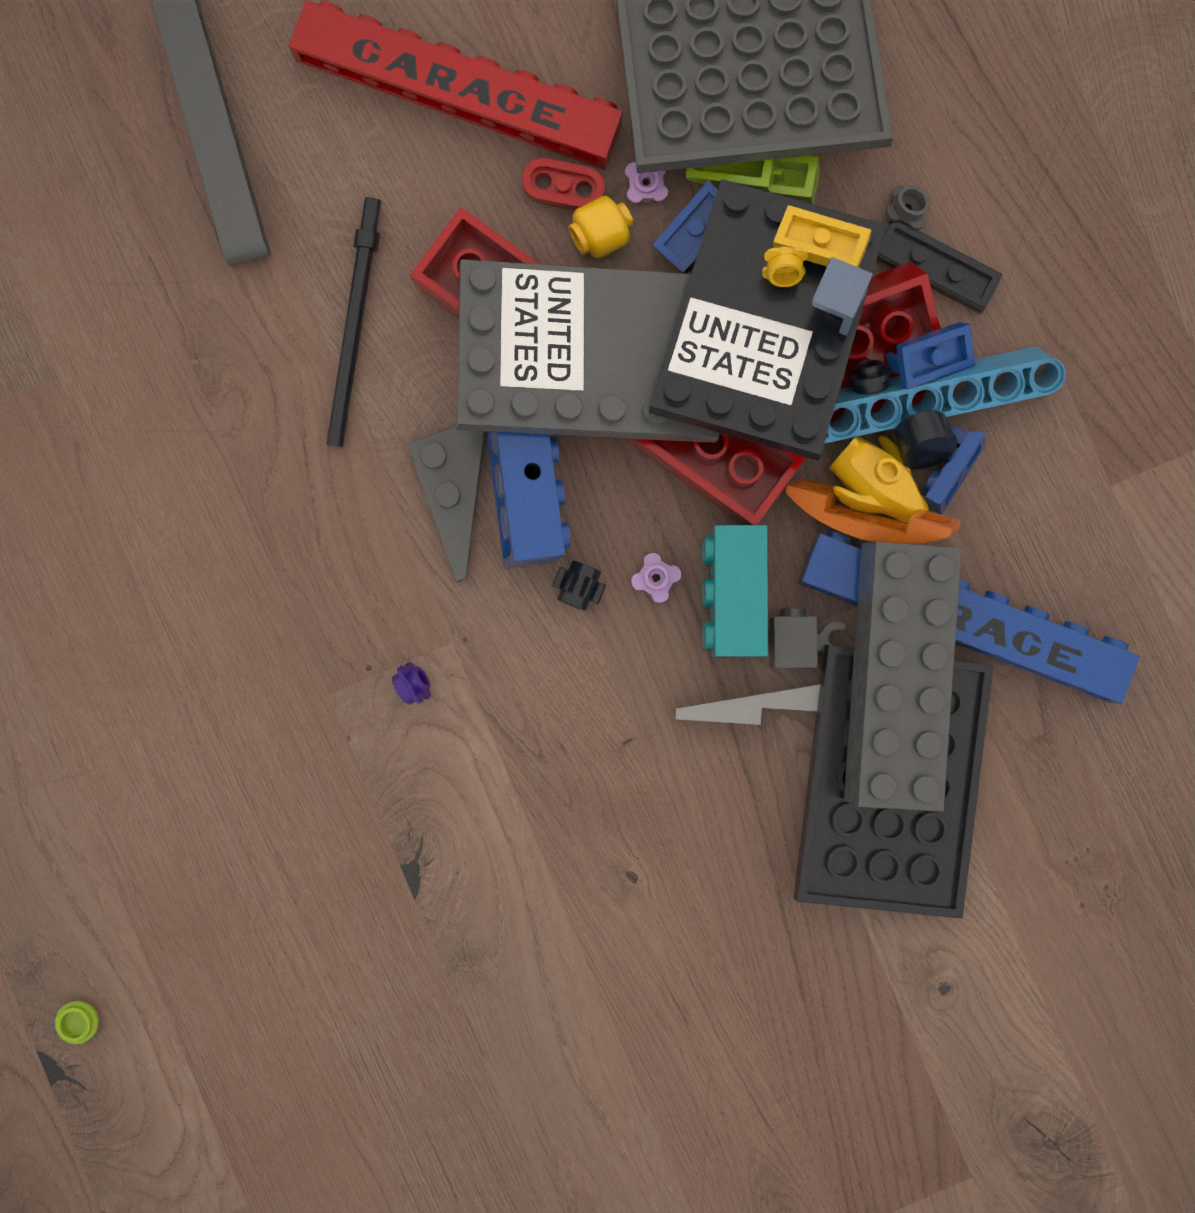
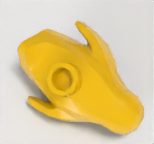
(877, 480)

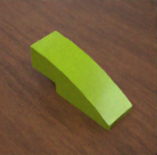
(786, 177)

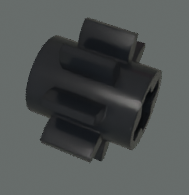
(579, 585)

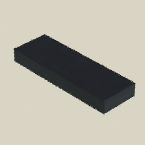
(947, 268)

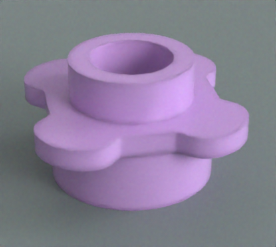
(641, 193)
(644, 581)

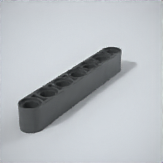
(211, 130)

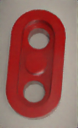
(564, 179)

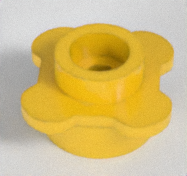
(784, 265)

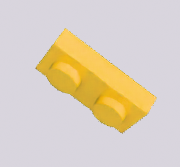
(822, 237)

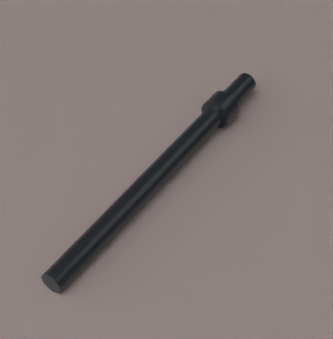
(366, 242)

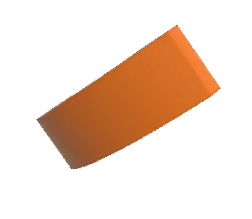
(820, 502)

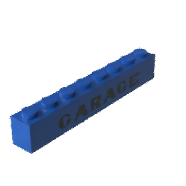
(995, 628)

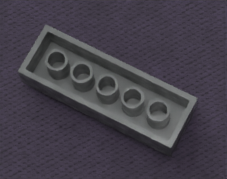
(902, 676)

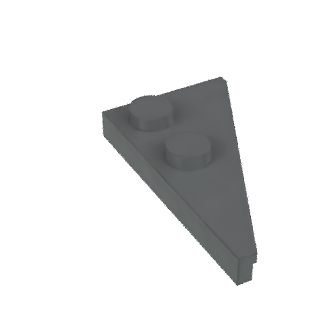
(449, 475)

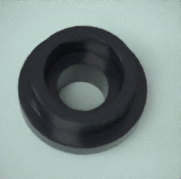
(870, 377)

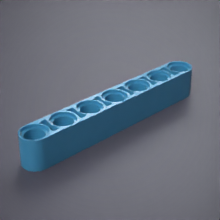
(976, 395)

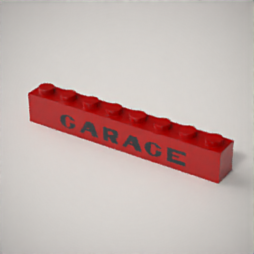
(456, 83)

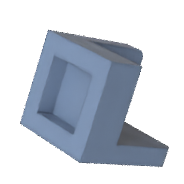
(842, 291)

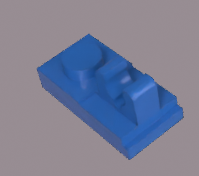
(684, 235)
(933, 355)
(944, 484)

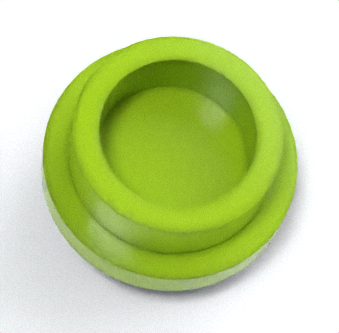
(76, 1022)

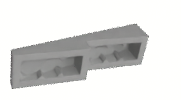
(749, 708)

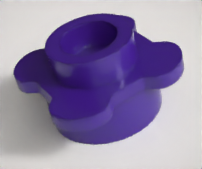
(411, 684)

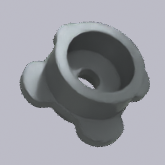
(912, 198)

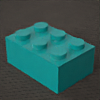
(736, 591)

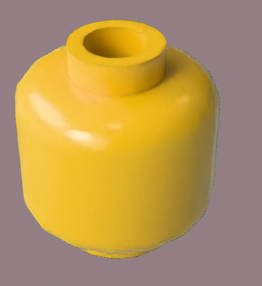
(600, 227)

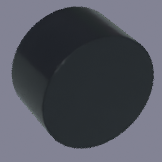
(924, 439)

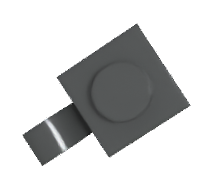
(796, 639)

